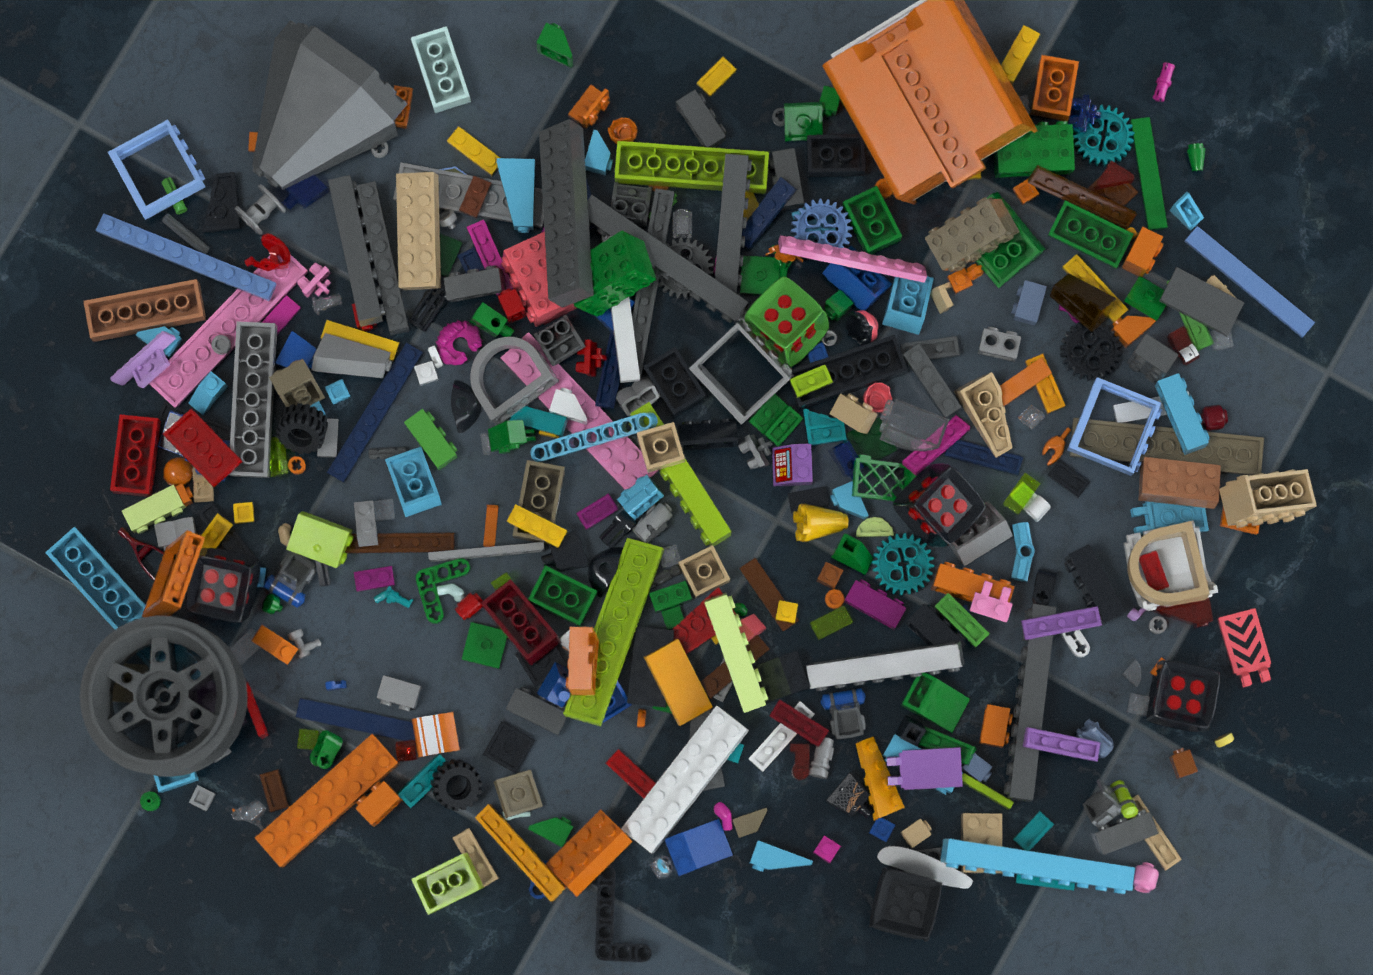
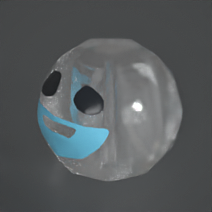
(662, 866)

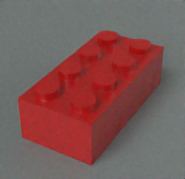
(135, 455)

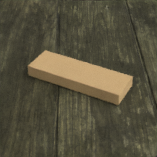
(467, 843)

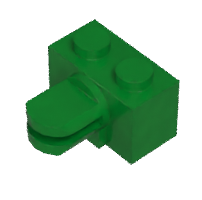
(509, 436)

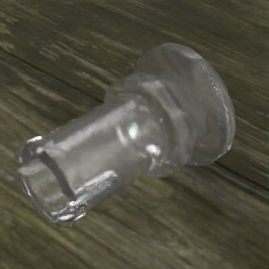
(326, 302)

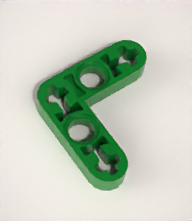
(434, 580)

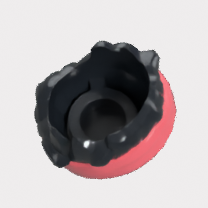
(862, 326)

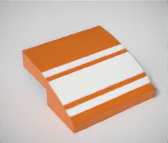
(435, 734)

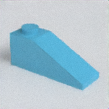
(772, 858)

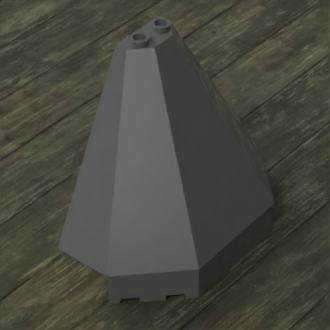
(319, 107)

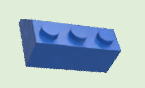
(858, 285)

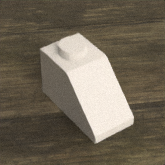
(567, 405)

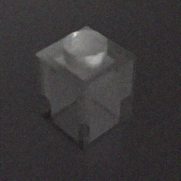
(682, 224)

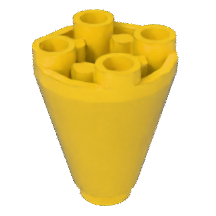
(817, 522)

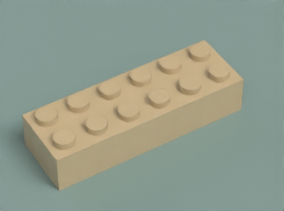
(418, 231)

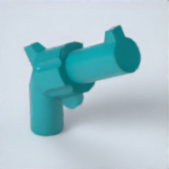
(392, 596)

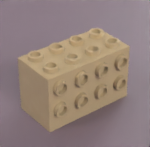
(1267, 498)

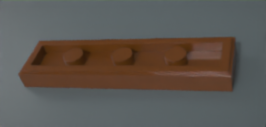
(765, 590)

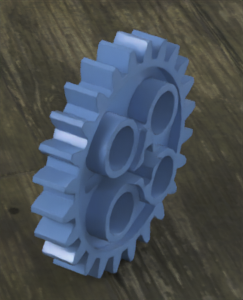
(819, 212)

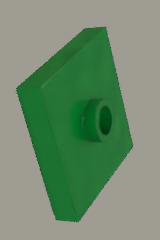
(802, 120)
(758, 274)
(1146, 297)
(484, 645)

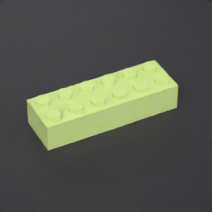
(735, 652)

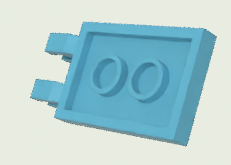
(1162, 515)

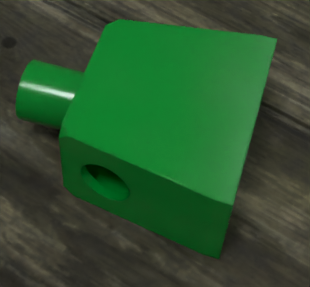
(483, 317)

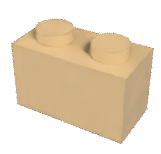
(854, 413)

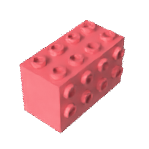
(528, 275)

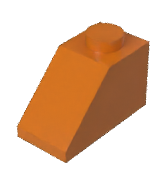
(1131, 328)
(274, 644)

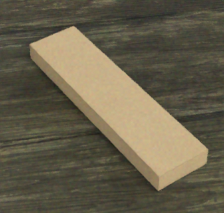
(1159, 843)

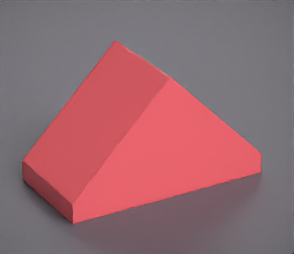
(751, 626)

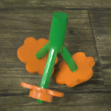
(787, 259)

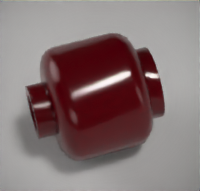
(1214, 417)

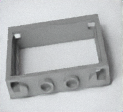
(720, 392)

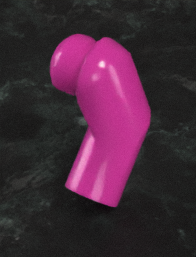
(724, 814)

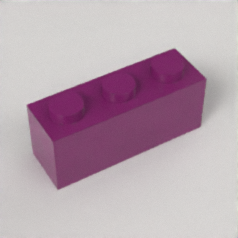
(875, 604)

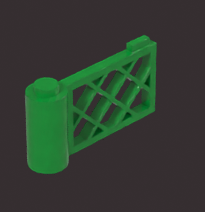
(908, 477)

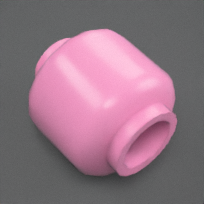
(1145, 877)

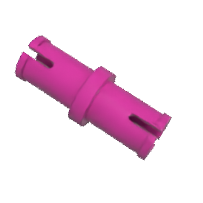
(1163, 82)

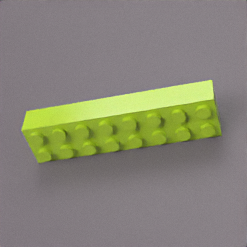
(684, 166)
(692, 495)

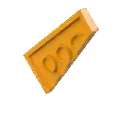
(883, 796)

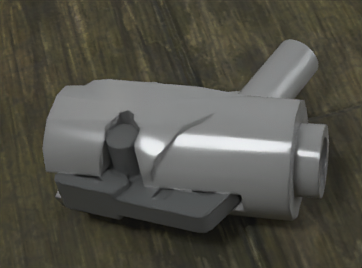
(653, 522)

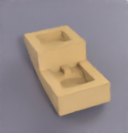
(202, 489)

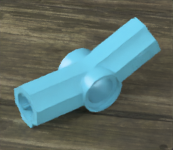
(1022, 539)

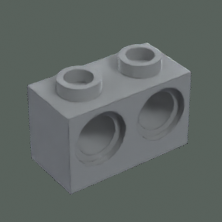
(999, 350)

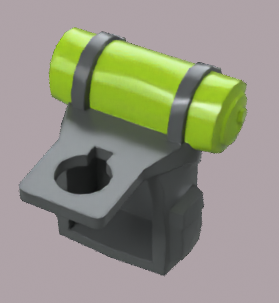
(1109, 803)

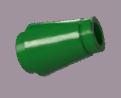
(1196, 156)

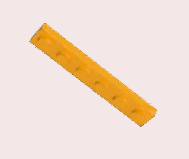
(520, 852)

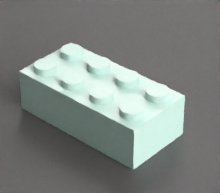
(440, 69)

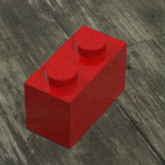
(511, 305)

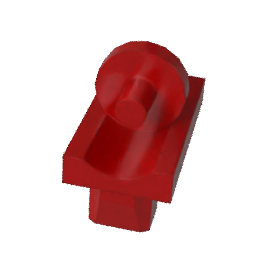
(592, 359)

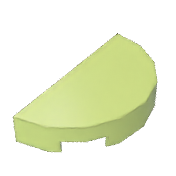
(874, 528)

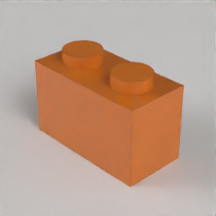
(995, 726)

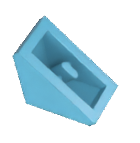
(1187, 211)

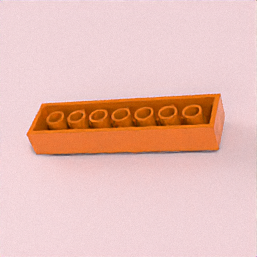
(326, 801)

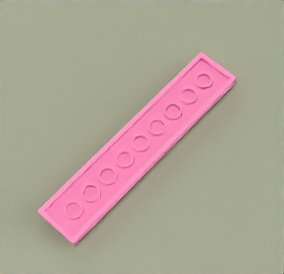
(197, 357)
(619, 457)

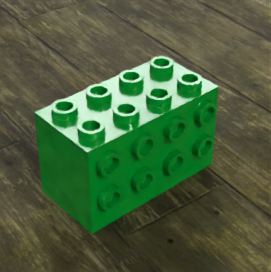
(1048, 147)
(618, 271)

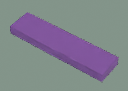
(1061, 623)
(1061, 744)

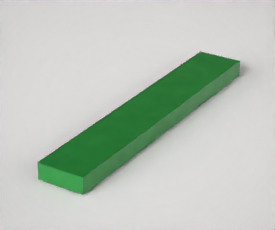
(1148, 174)

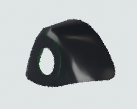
(464, 417)
(597, 580)

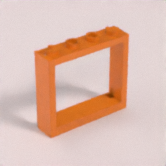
(174, 575)

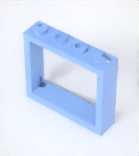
(142, 141)
(1147, 431)

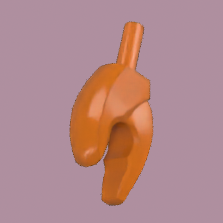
(1057, 444)

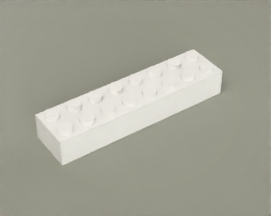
(685, 779)

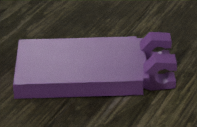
(927, 768)

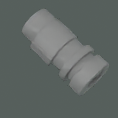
(821, 759)

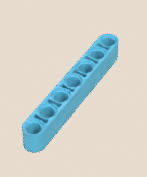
(585, 440)

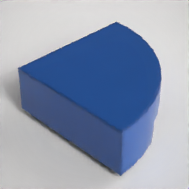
(331, 685)

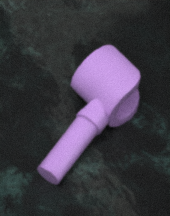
(1135, 614)

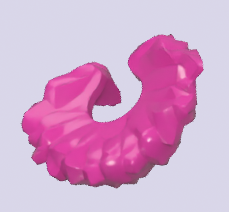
(449, 334)

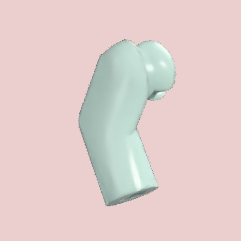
(451, 589)

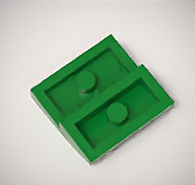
(775, 420)

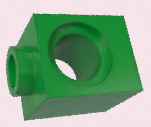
(830, 101)

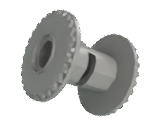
(260, 209)

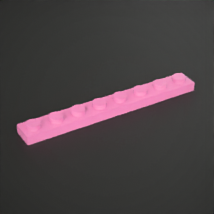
(853, 259)

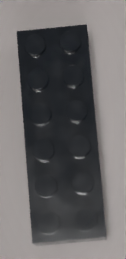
(854, 370)

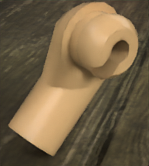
(284, 533)

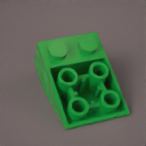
(935, 701)

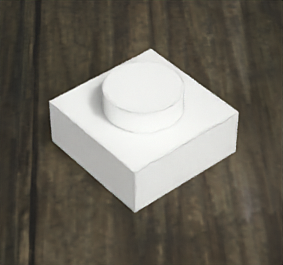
(426, 373)

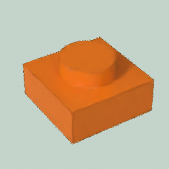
(1025, 192)
(959, 281)
(185, 494)

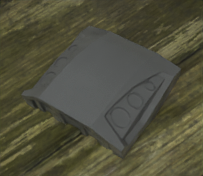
(632, 202)
(559, 340)

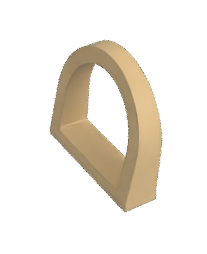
(1187, 533)

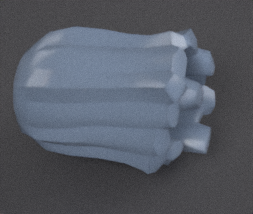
(1093, 732)

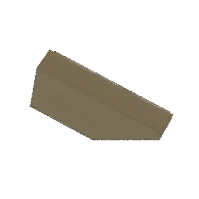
(749, 823)

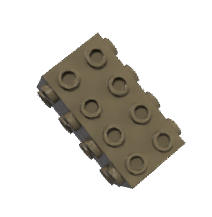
(971, 234)

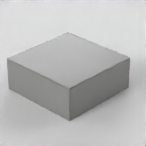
(202, 798)

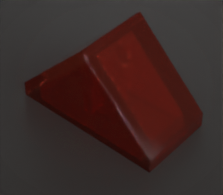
(1114, 176)

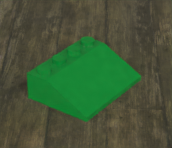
(1013, 255)

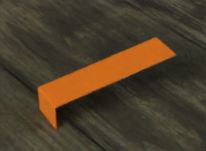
(490, 526)

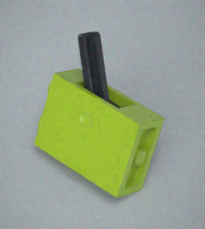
(321, 542)

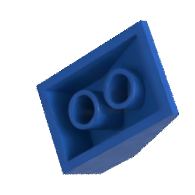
(698, 847)

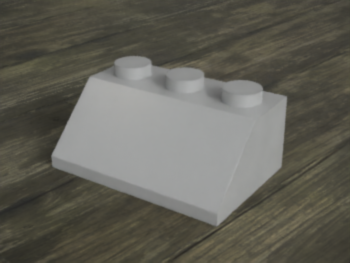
(982, 536)

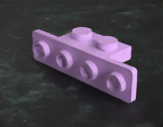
(146, 363)

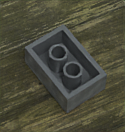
(1152, 359)

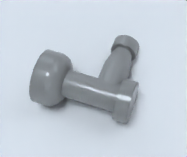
(303, 648)

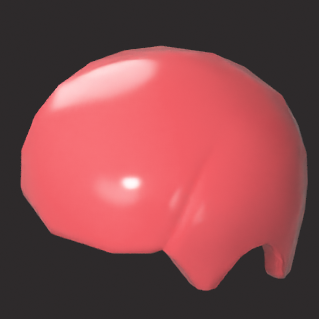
(877, 396)

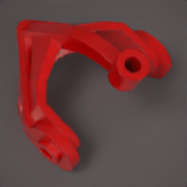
(275, 248)

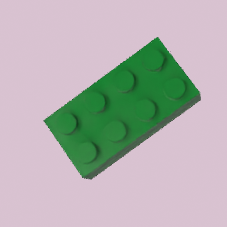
(1090, 234)

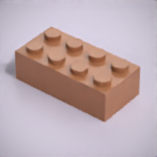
(1179, 482)

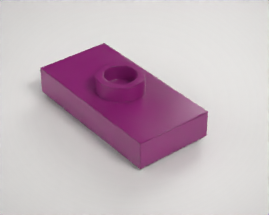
(597, 511)

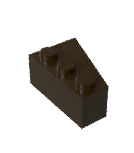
(1083, 301)

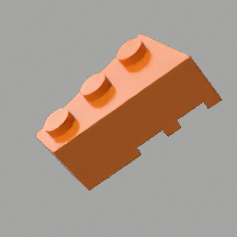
(582, 661)

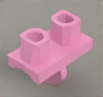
(320, 274)

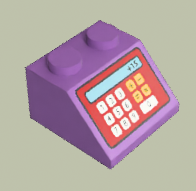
(792, 465)

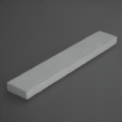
(486, 552)

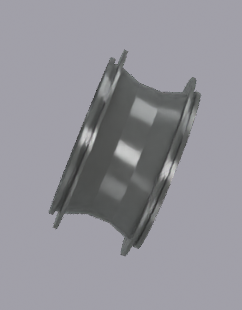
(108, 667)

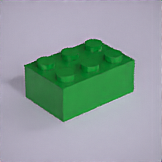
(871, 221)
(562, 596)

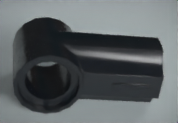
(620, 526)

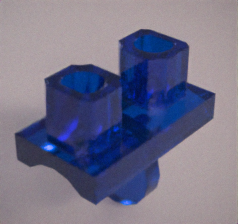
(1083, 104)

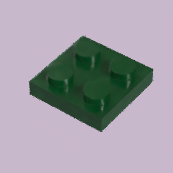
(869, 443)

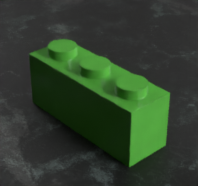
(431, 438)

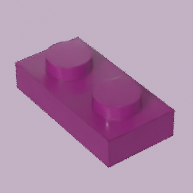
(374, 578)

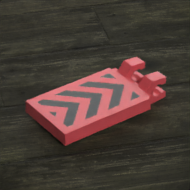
(1245, 645)

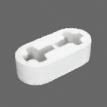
(1073, 646)

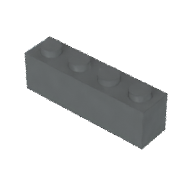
(931, 380)

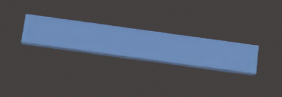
(1249, 282)

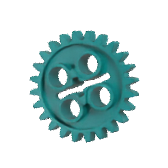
(1119, 139)
(920, 561)

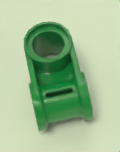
(326, 747)

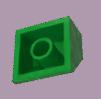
(554, 45)

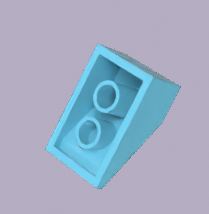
(907, 304)
(413, 481)

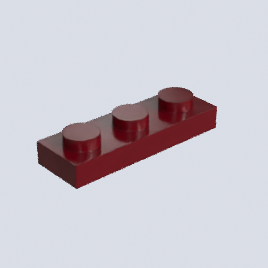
(798, 723)

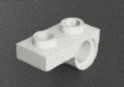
(1037, 507)

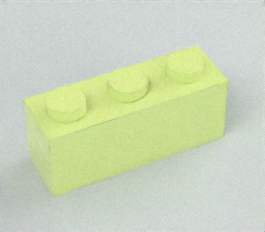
(153, 510)

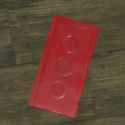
(202, 447)

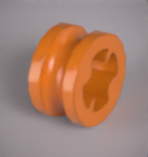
(290, 466)

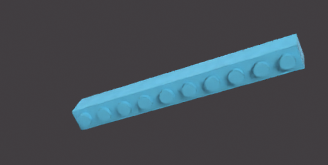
(1036, 864)

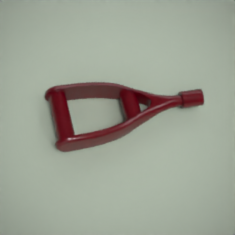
(143, 552)

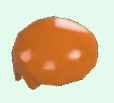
(623, 130)
(177, 471)

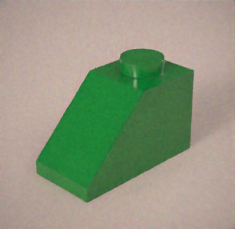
(554, 830)

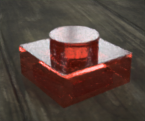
(406, 750)

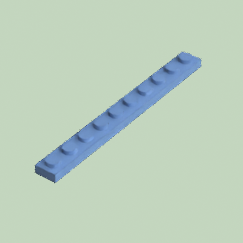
(186, 257)

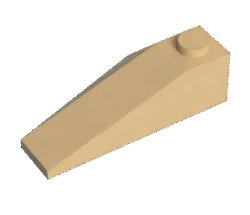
(986, 415)

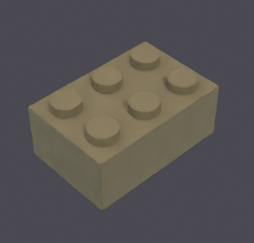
(296, 384)

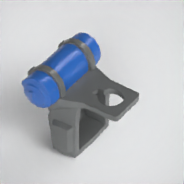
(292, 577)
(845, 712)

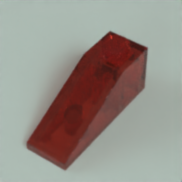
(1190, 613)

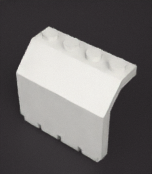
(1174, 563)

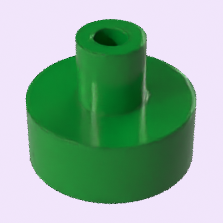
(271, 604)
(155, 801)

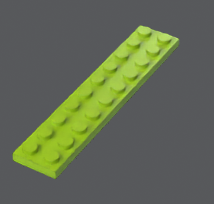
(617, 626)

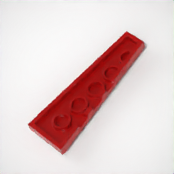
(696, 626)

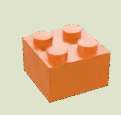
(1141, 254)
(378, 803)

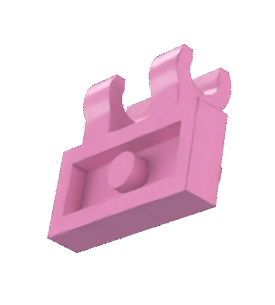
(992, 607)

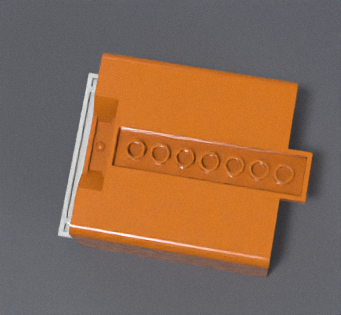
(928, 97)

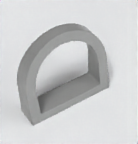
(524, 396)

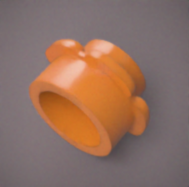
(974, 271)

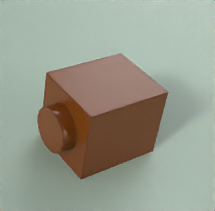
(830, 575)
(1183, 763)

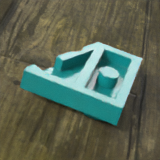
(823, 429)

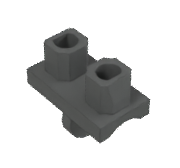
(752, 444)

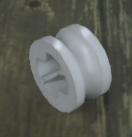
(384, 151)
(1163, 626)

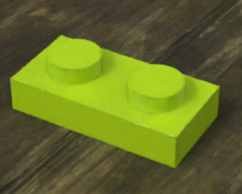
(811, 381)

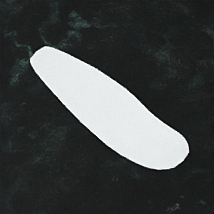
(923, 865)

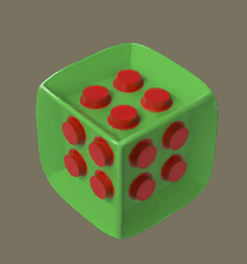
(788, 320)

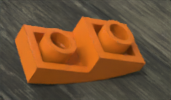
(406, 94)

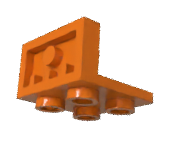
(589, 106)

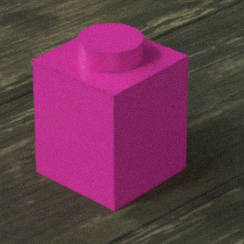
(826, 849)

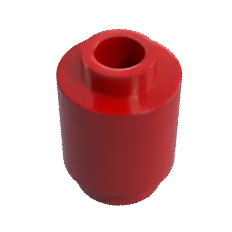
(469, 606)

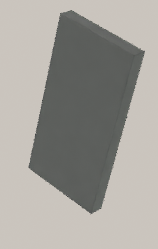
(1201, 301)

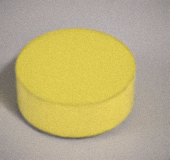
(1224, 740)

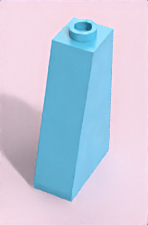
(519, 189)

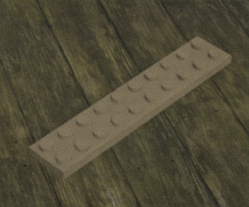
(1119, 440)

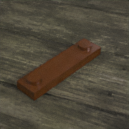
(721, 676)

